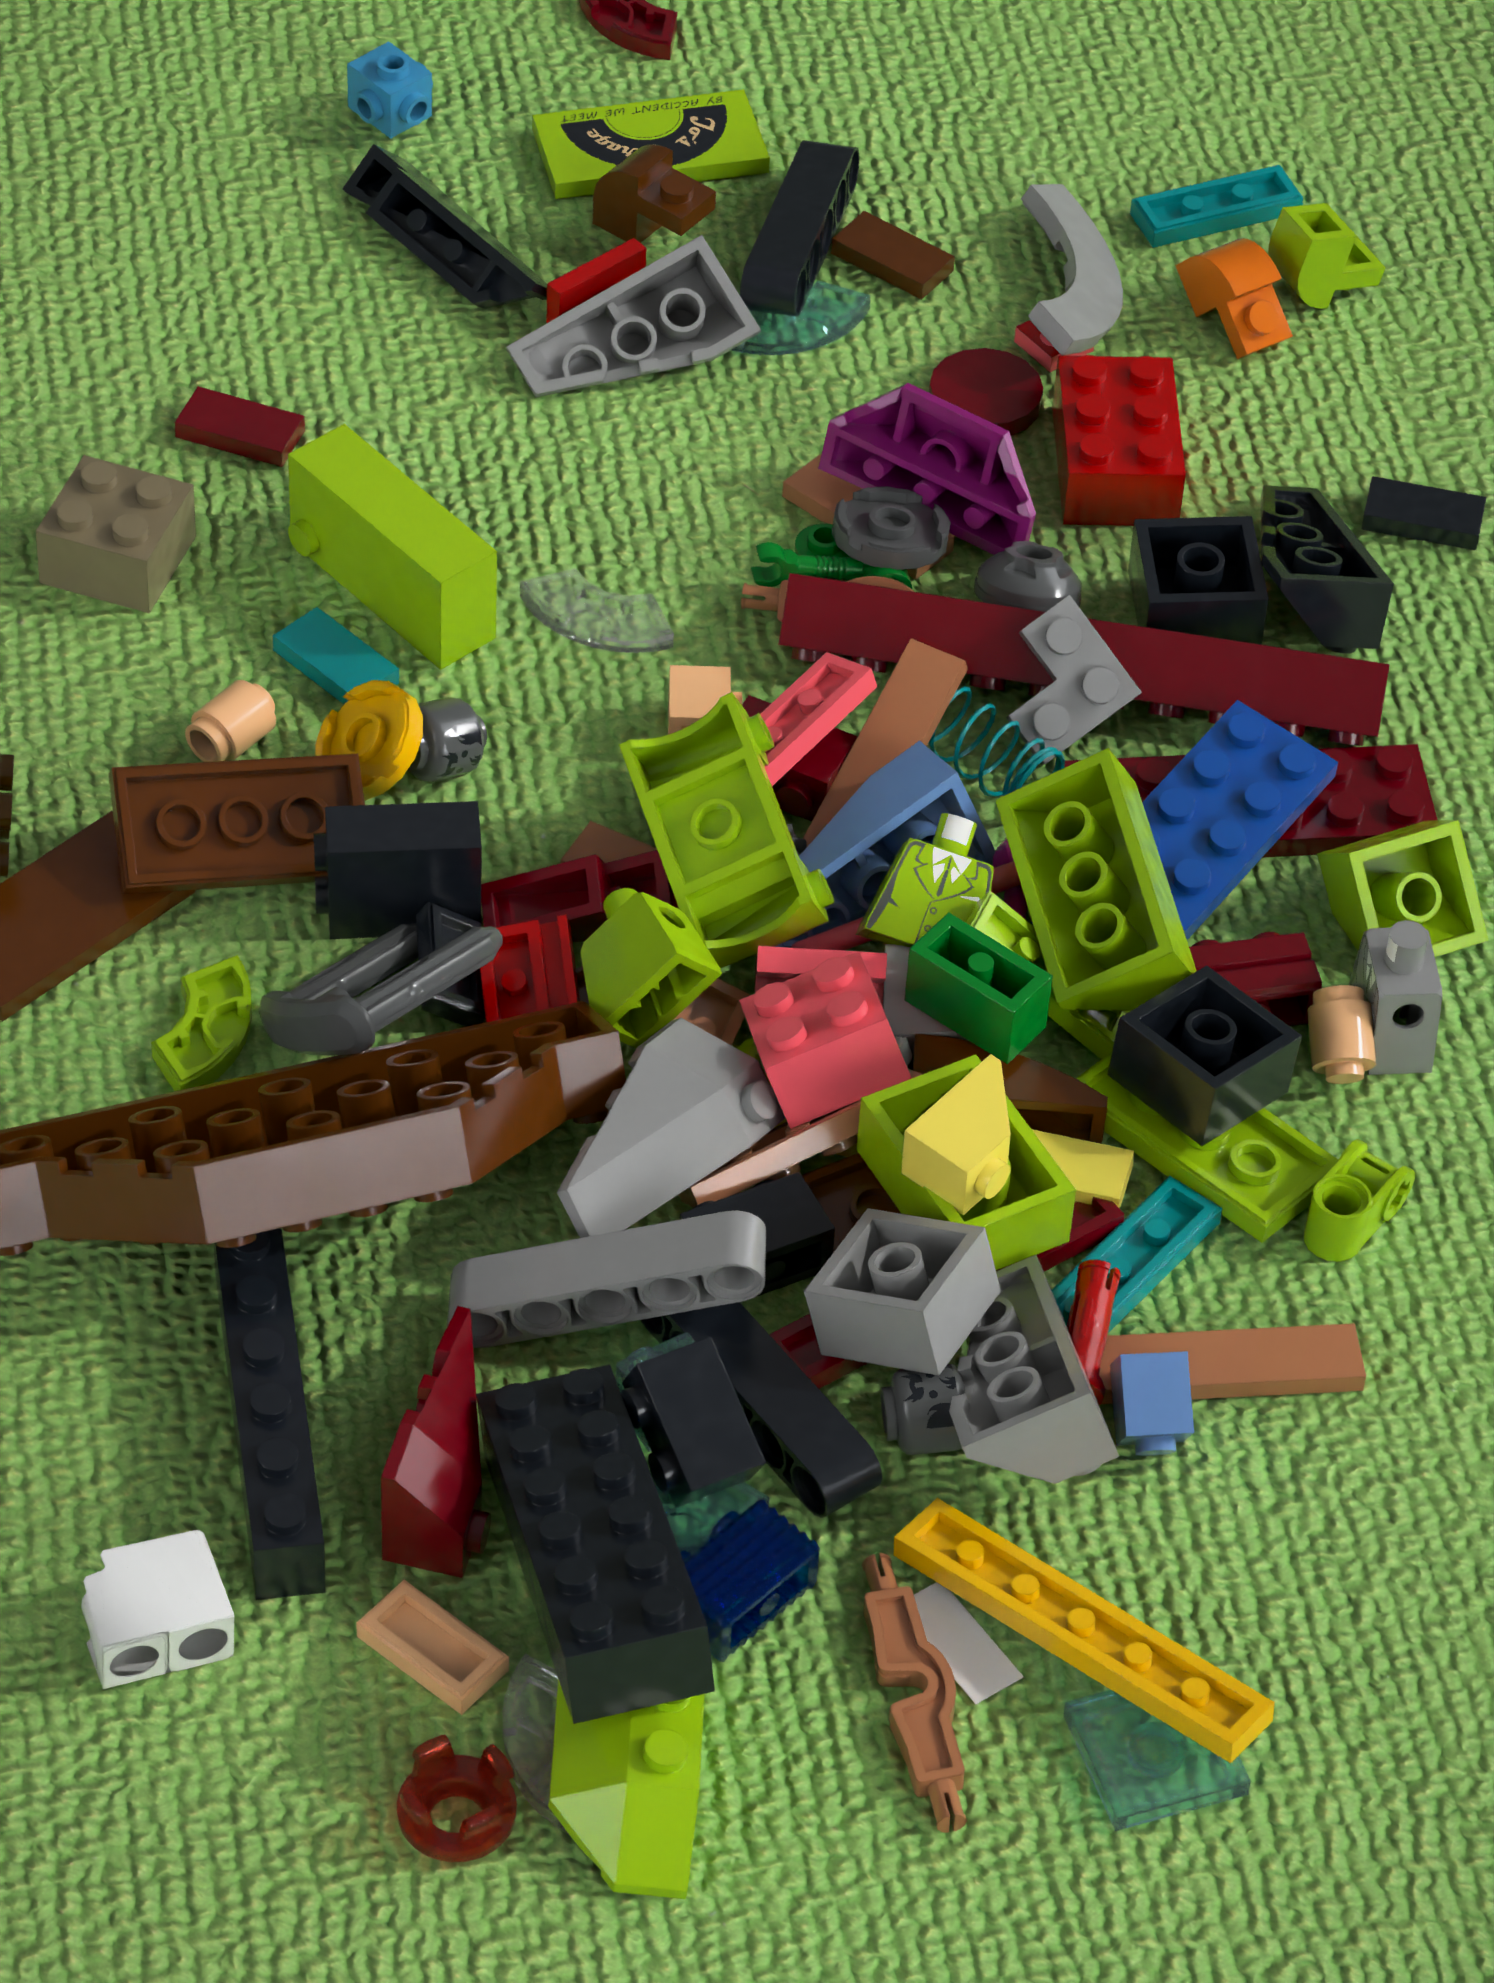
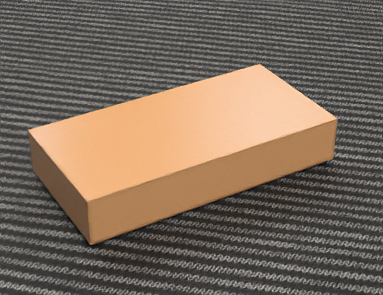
(432, 1646)

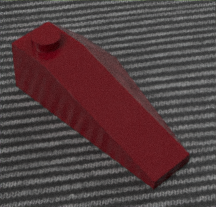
(435, 1467)

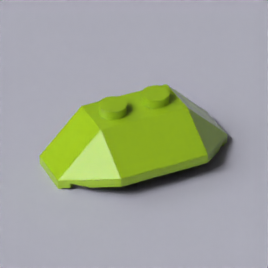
(631, 1792)

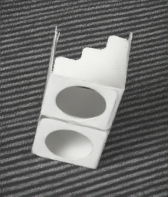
(157, 1609)

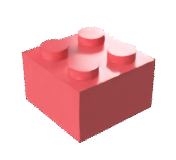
(824, 1039)

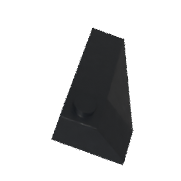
(1323, 569)

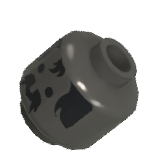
(450, 740)
(918, 1410)

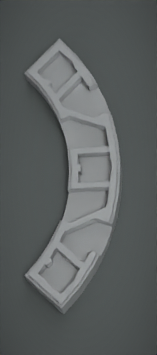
(1091, 275)

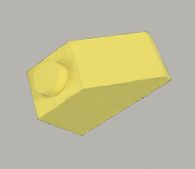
(963, 1140)

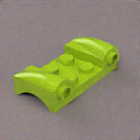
(725, 833)

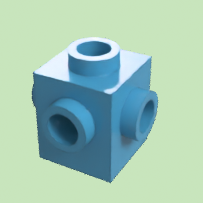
(389, 89)

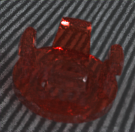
(441, 1775)

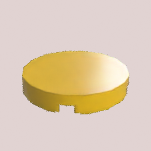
(380, 726)

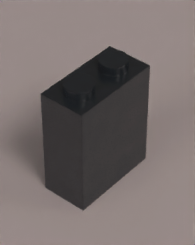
(393, 862)

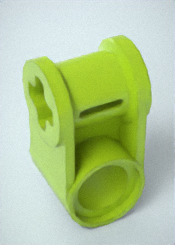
(1354, 1202)

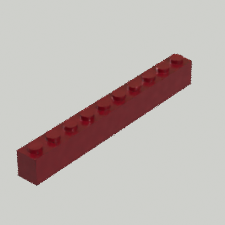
(1166, 665)

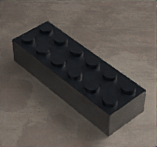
(594, 1544)

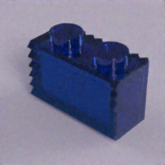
(749, 1574)

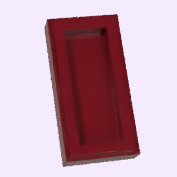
(239, 426)

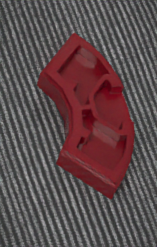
(634, 25)

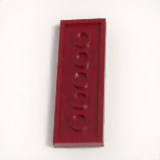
(1369, 796)

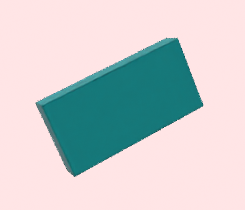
(331, 654)

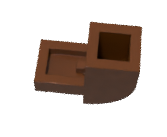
(649, 194)

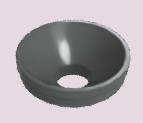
(1027, 578)

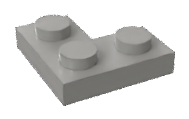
(1085, 674)

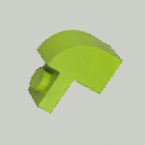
(1320, 254)

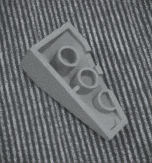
(648, 323)
(668, 1127)
(1026, 1387)

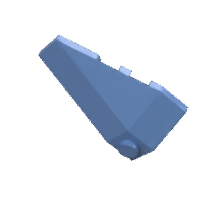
(886, 811)

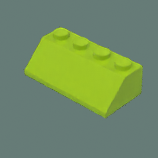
(1095, 886)

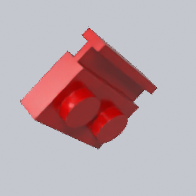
(530, 970)

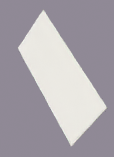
(971, 1653)

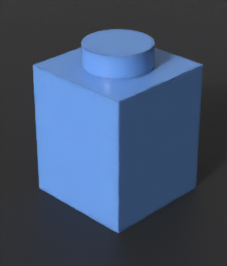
(1152, 1401)

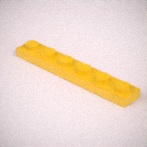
(1084, 1630)

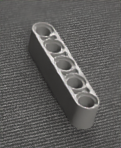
(611, 1278)

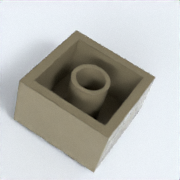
(116, 533)

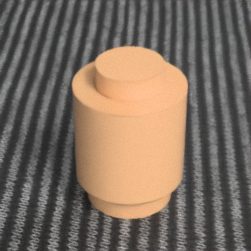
(231, 722)
(1341, 1034)

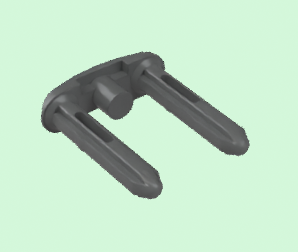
(326, 1019)

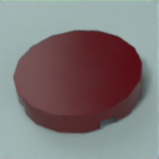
(990, 386)

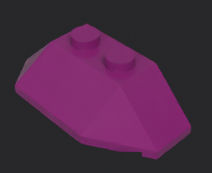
(939, 453)

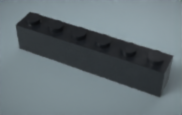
(270, 1419)

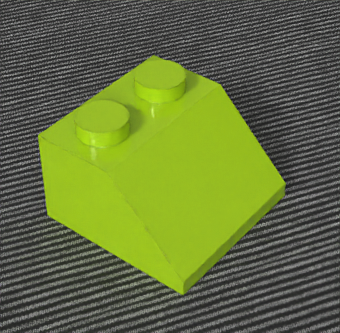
(1407, 875)

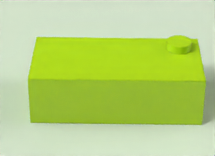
(392, 546)

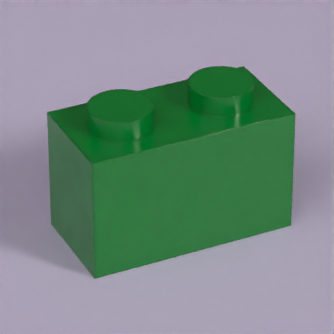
(978, 988)

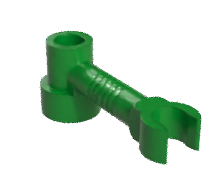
(828, 567)

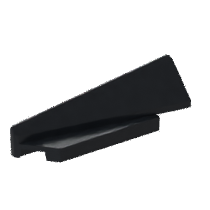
(441, 232)

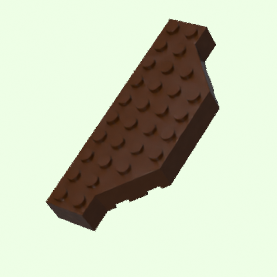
(308, 1136)

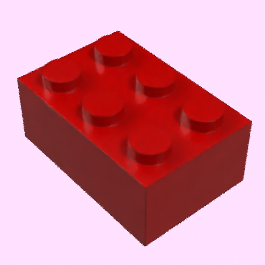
(1117, 439)

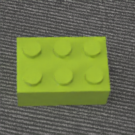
(1020, 1221)

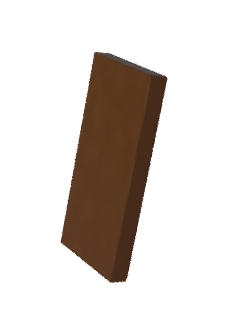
(226, 820)
(68, 914)

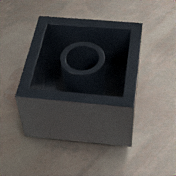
(1199, 577)
(1204, 1055)

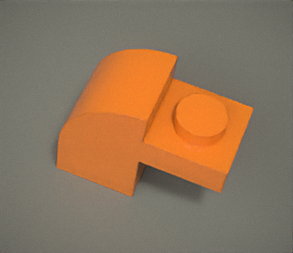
(1238, 285)

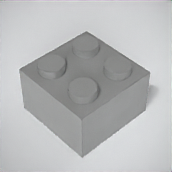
(902, 1291)

